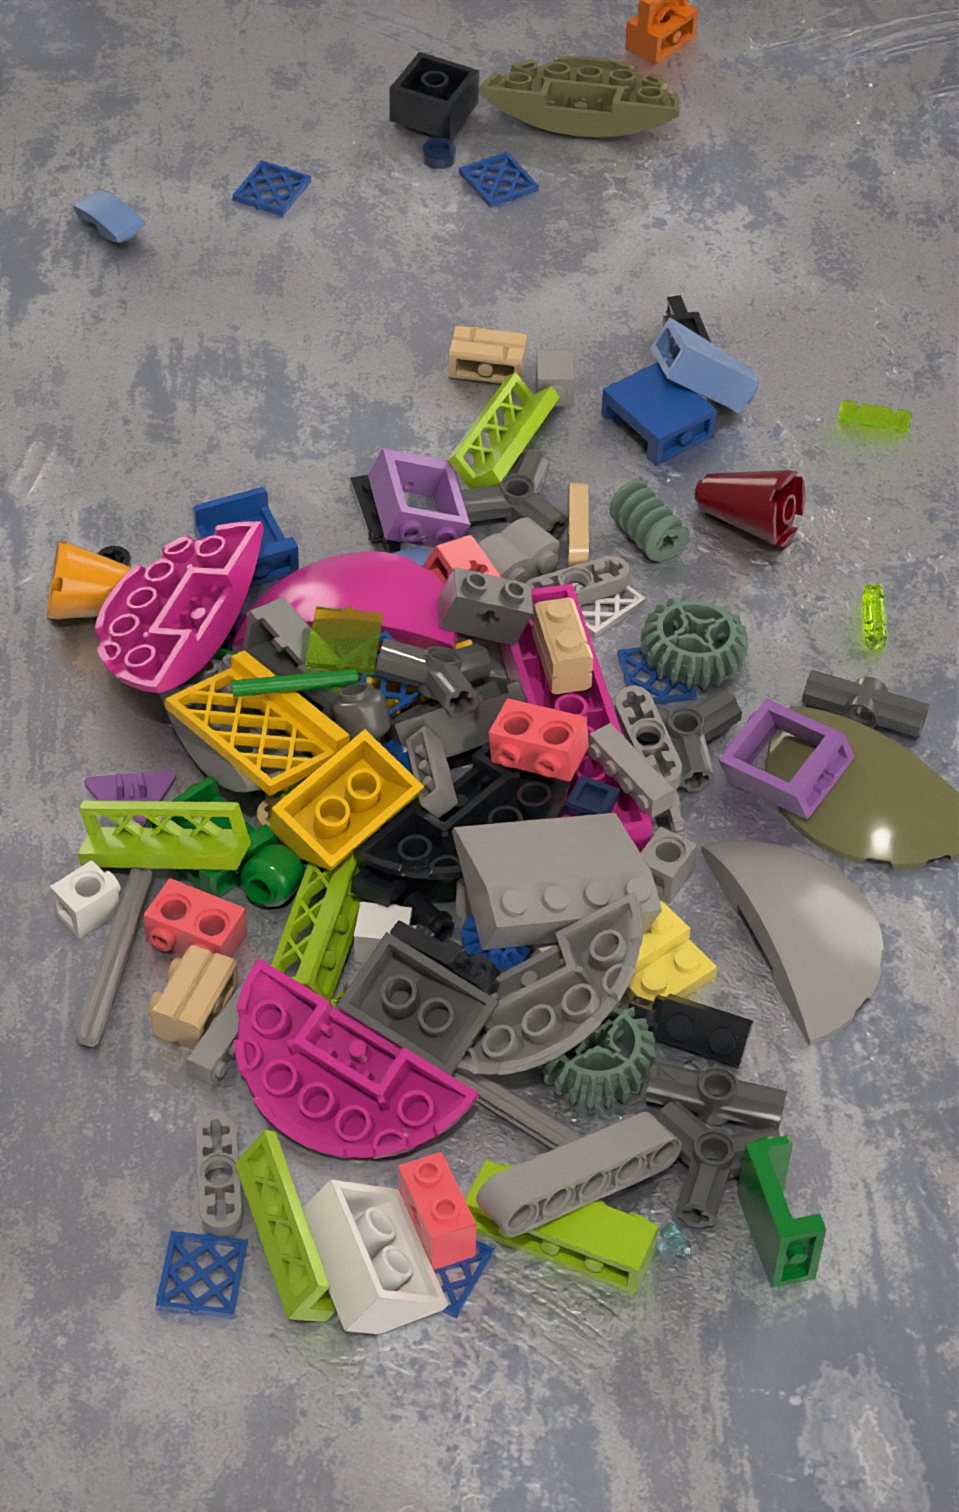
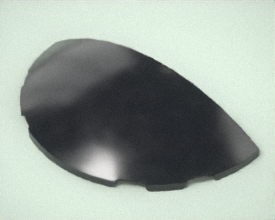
(488, 793)

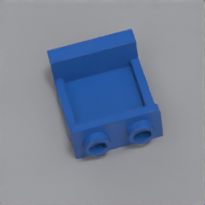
(661, 412)
(277, 555)

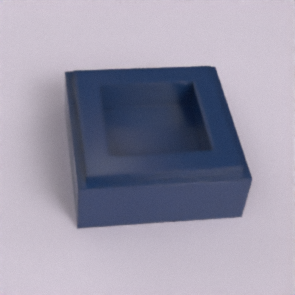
(591, 798)

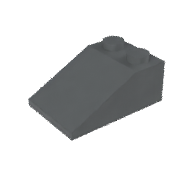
(417, 1004)

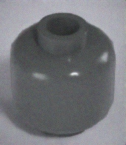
(360, 709)

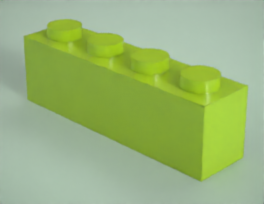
(588, 1240)

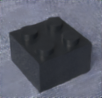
(434, 95)

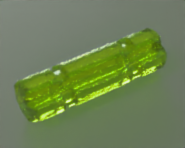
(875, 415)
(874, 616)

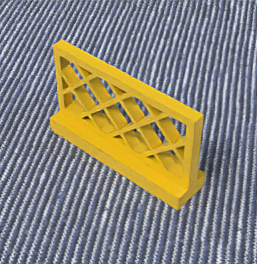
(284, 711)

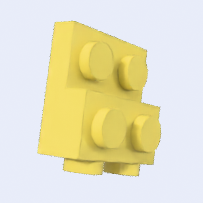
(669, 960)

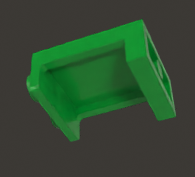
(217, 881)
(786, 1246)

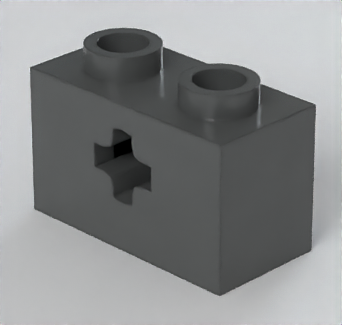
(484, 606)

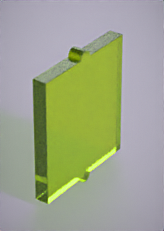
(344, 639)

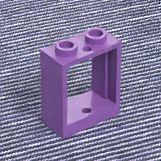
(421, 475)
(814, 777)

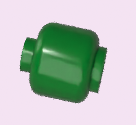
(272, 875)

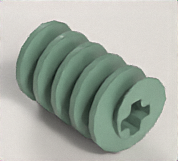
(648, 521)

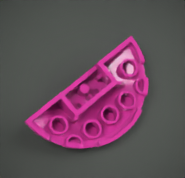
(369, 583)
(178, 610)
(335, 1079)

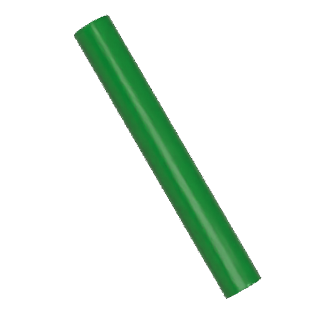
(295, 682)

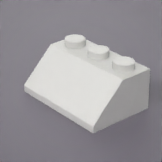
(372, 1257)

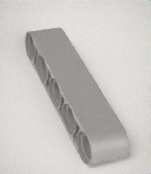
(578, 1173)

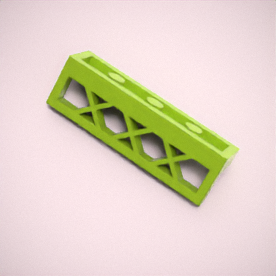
(507, 441)
(168, 843)
(334, 927)
(284, 1231)

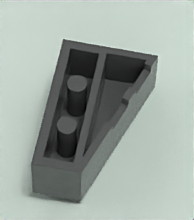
(281, 643)
(457, 734)

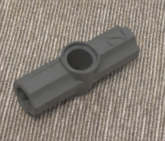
(865, 702)
(695, 1091)

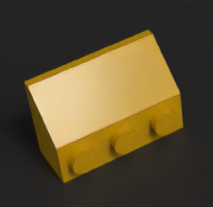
(343, 802)

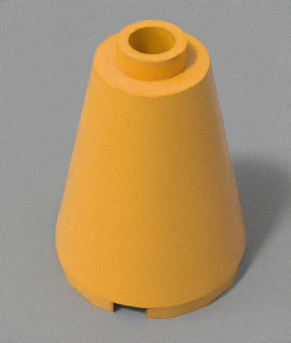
(81, 582)

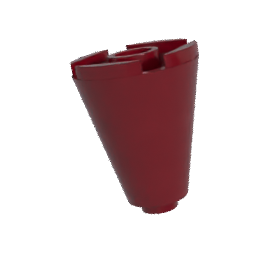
(755, 502)

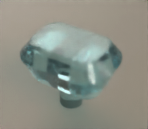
(674, 1239)

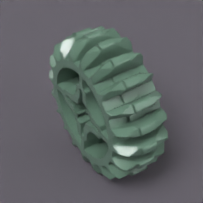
(684, 638)
(598, 1067)

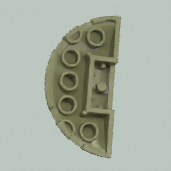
(582, 96)
(882, 804)

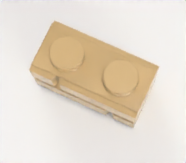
(486, 354)
(562, 645)
(193, 996)

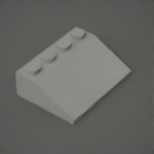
(548, 874)

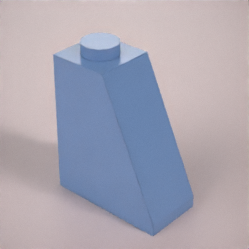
(704, 367)

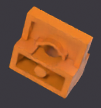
(660, 28)

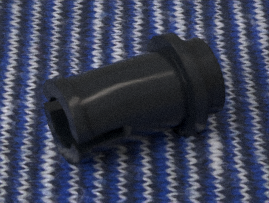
(429, 916)

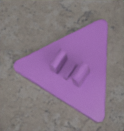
(132, 787)

